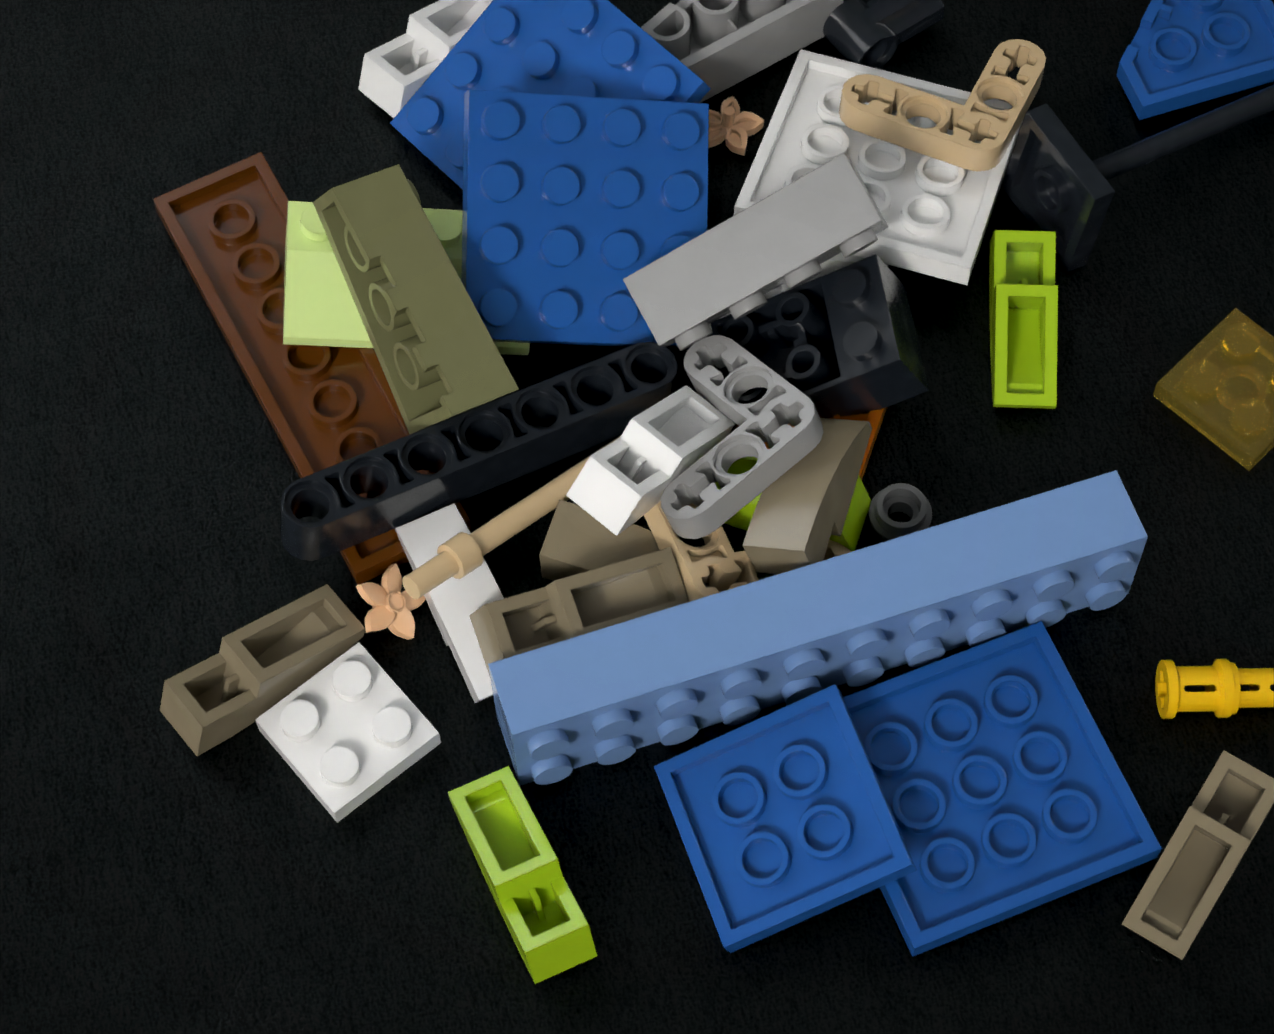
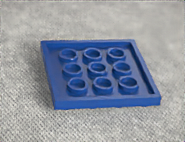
(542, 50)
(570, 204)
(995, 787)

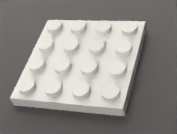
(930, 206)

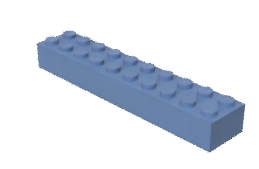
(816, 628)

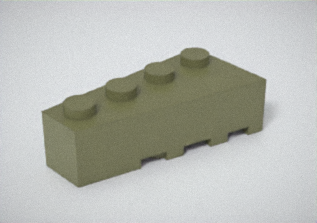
(411, 300)

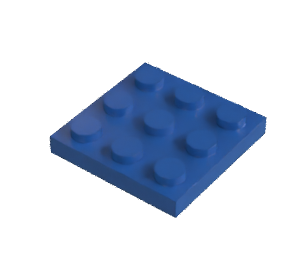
(784, 819)

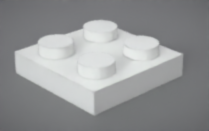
(348, 731)

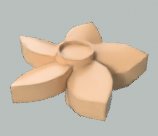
(732, 126)
(389, 605)

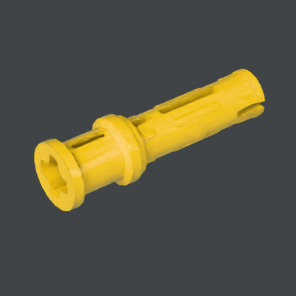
(1221, 686)

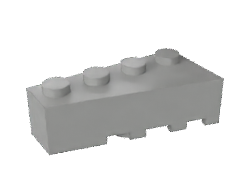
(737, 37)
(756, 252)

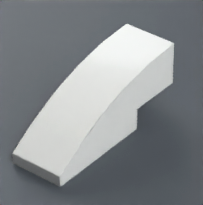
(402, 65)
(654, 449)
(454, 598)

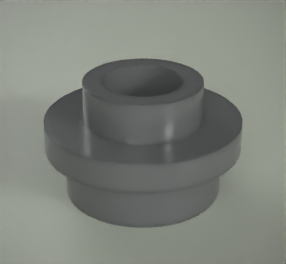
(899, 498)

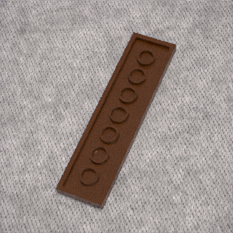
(317, 398)

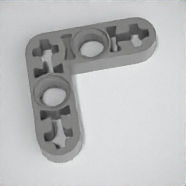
(757, 422)

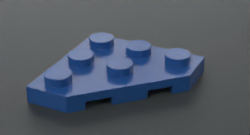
(1197, 53)

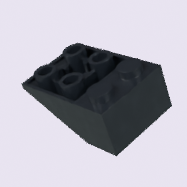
(837, 340)

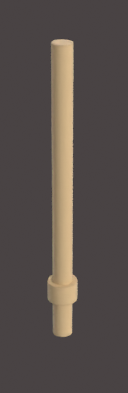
(466, 552)

